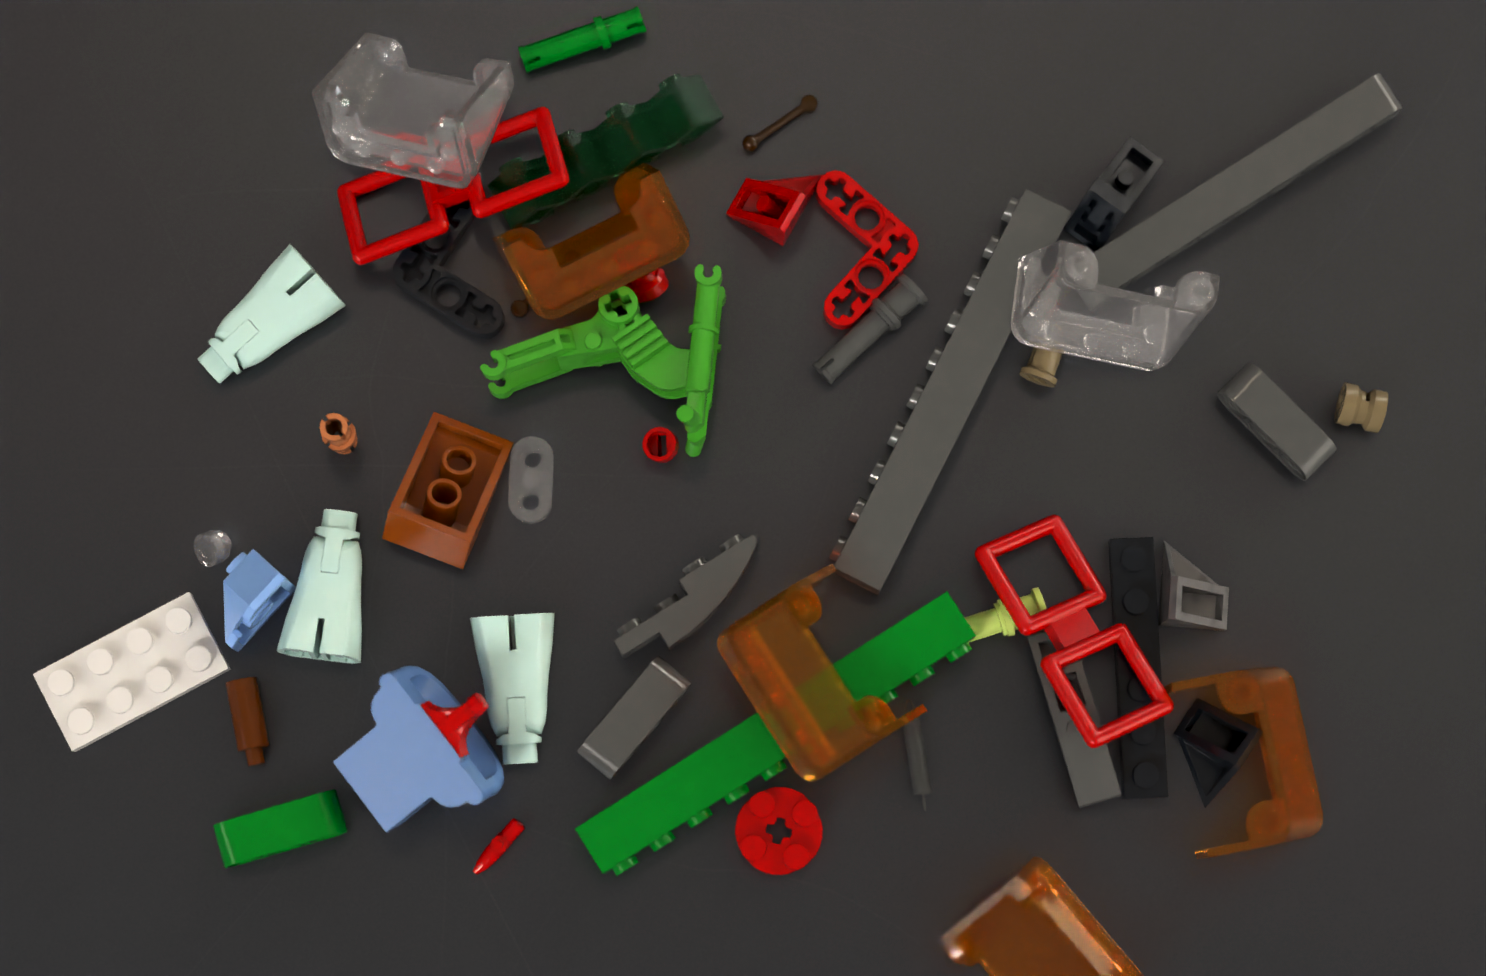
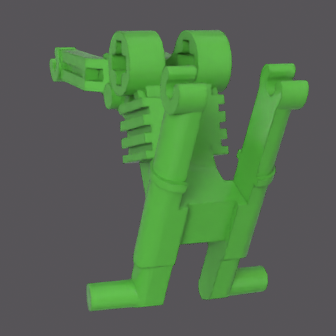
(635, 343)

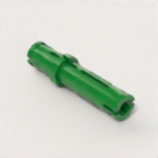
(582, 39)

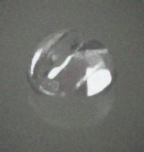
(212, 547)

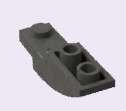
(706, 590)
(1088, 768)

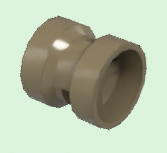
(1362, 408)

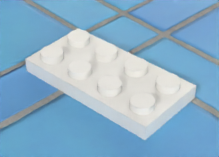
(131, 672)

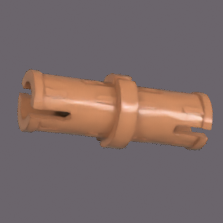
(338, 424)

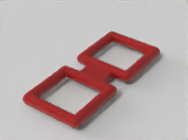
(441, 197)
(1074, 631)

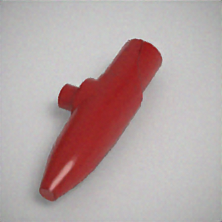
(499, 845)

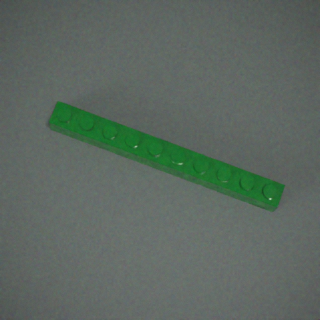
(750, 750)

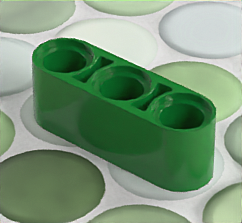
(280, 828)

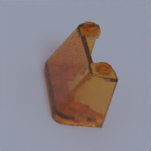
(603, 257)
(1035, 929)

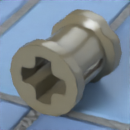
(1042, 367)

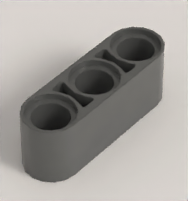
(1277, 421)
(634, 717)

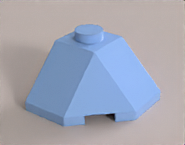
(251, 596)

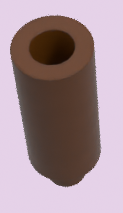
(248, 719)

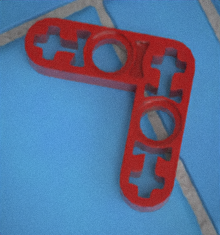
(875, 239)

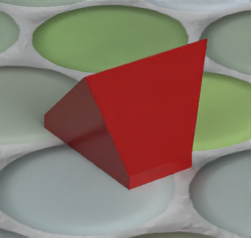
(772, 205)

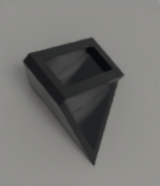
(1214, 746)

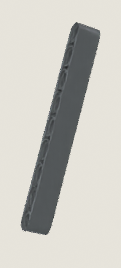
(1246, 183)

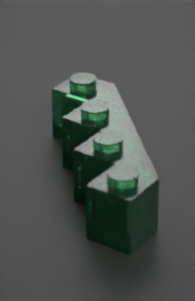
(624, 140)

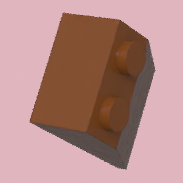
(447, 490)

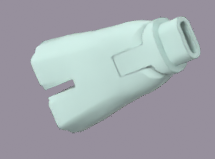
(273, 313)
(326, 604)
(515, 676)

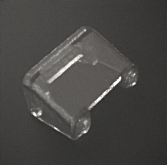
(410, 118)
(1069, 313)

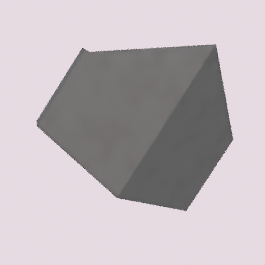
(1190, 596)

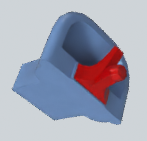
(420, 750)

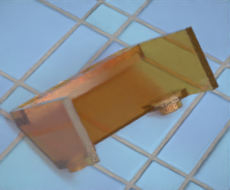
(798, 686)
(1295, 801)

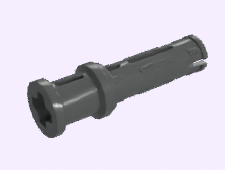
(884, 315)

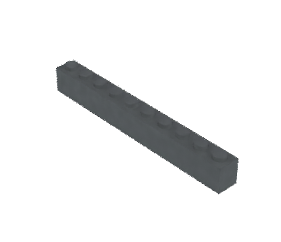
(947, 398)

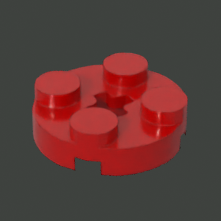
(799, 816)

